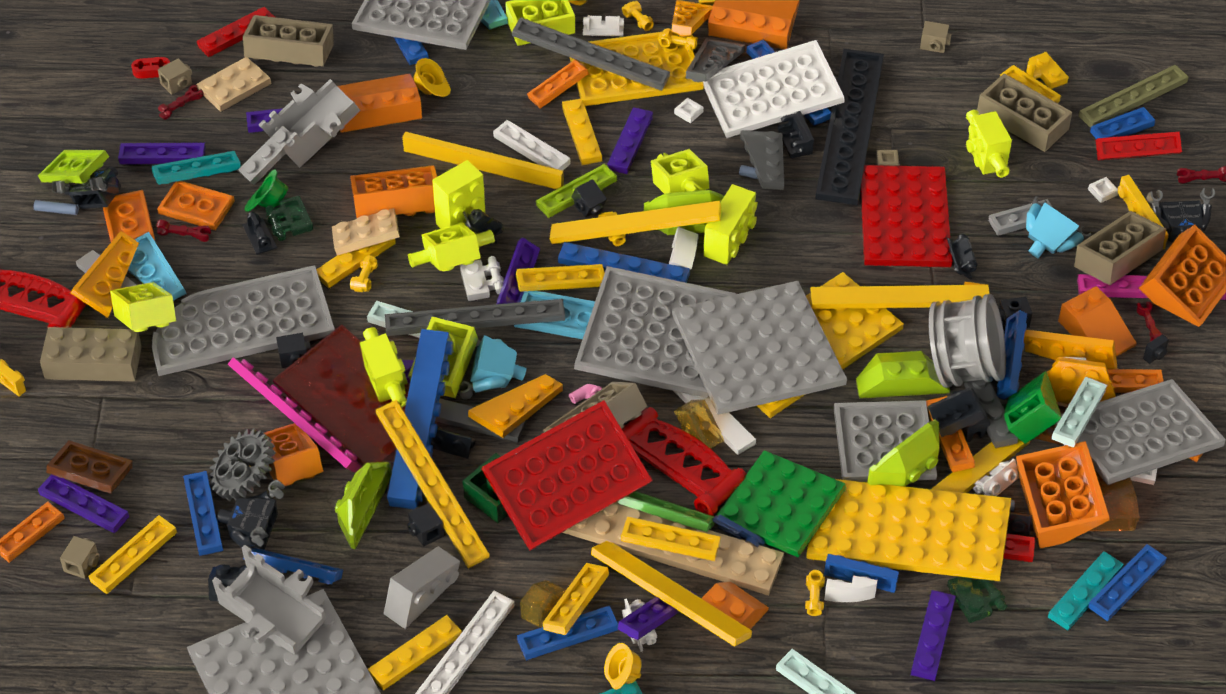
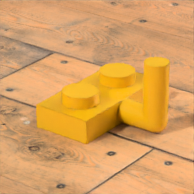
(1046, 68)

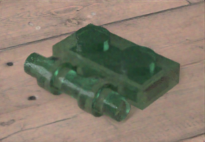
(295, 215)
(972, 600)

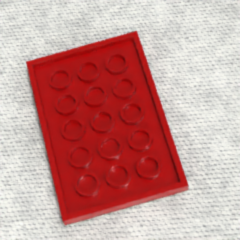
(905, 216)
(566, 475)

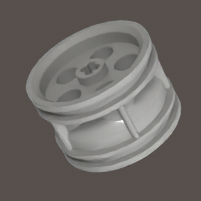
(967, 340)

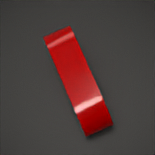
(149, 65)

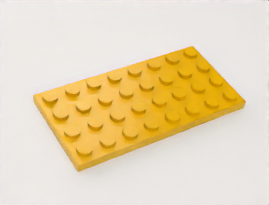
(849, 333)
(916, 530)

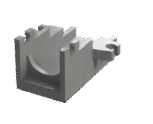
(311, 120)
(272, 603)

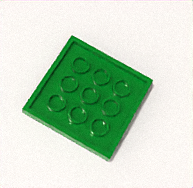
(783, 502)

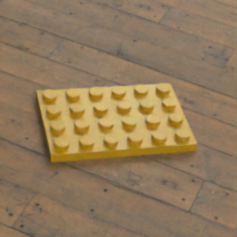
(606, 87)

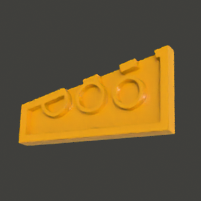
(689, 17)
(106, 274)
(1062, 345)
(515, 406)

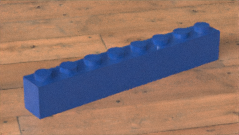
(421, 410)

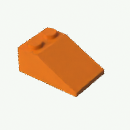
(1096, 317)
(295, 455)

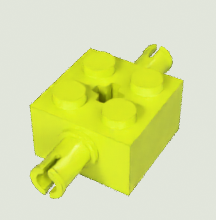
(988, 142)
(680, 172)
(451, 247)
(384, 367)

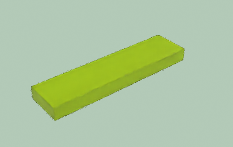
(561, 198)

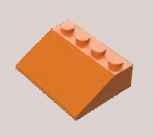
(754, 21)
(383, 102)
(402, 189)
(1188, 277)
(1061, 493)

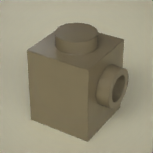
(935, 37)
(175, 76)
(79, 557)

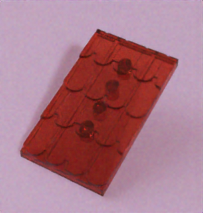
(338, 394)

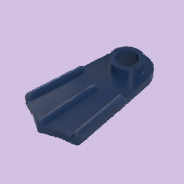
(738, 531)

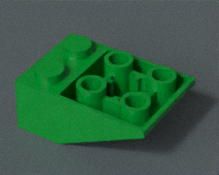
(1032, 409)

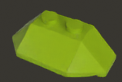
(681, 199)
(899, 376)
(908, 459)
(362, 499)

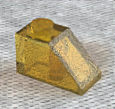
(699, 422)
(540, 601)

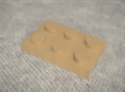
(234, 84)
(365, 231)

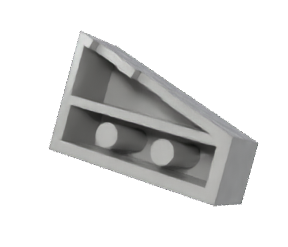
(420, 585)

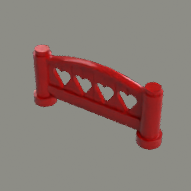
(60, 315)
(710, 492)

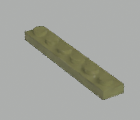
(1133, 96)

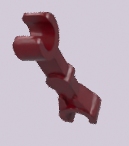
(190, 95)
(1187, 175)
(197, 232)
(1150, 323)

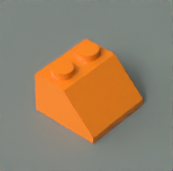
(736, 603)

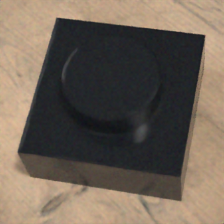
(1156, 349)

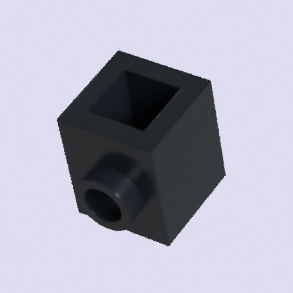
(589, 198)
(1010, 306)
(291, 348)
(425, 524)

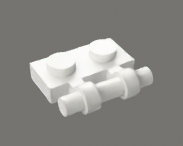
(475, 281)

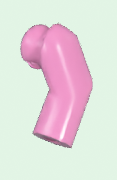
(584, 392)

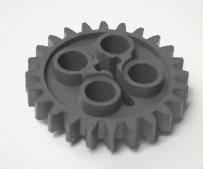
(237, 478)

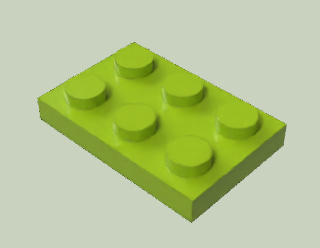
(74, 166)

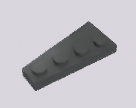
(712, 58)
(766, 156)

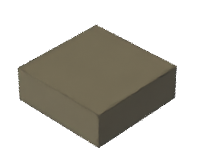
(887, 157)

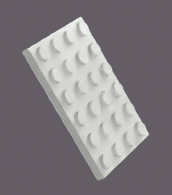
(772, 87)

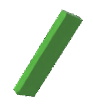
(668, 511)

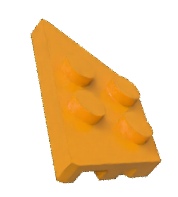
(1069, 373)

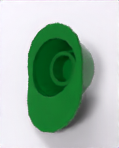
(269, 193)

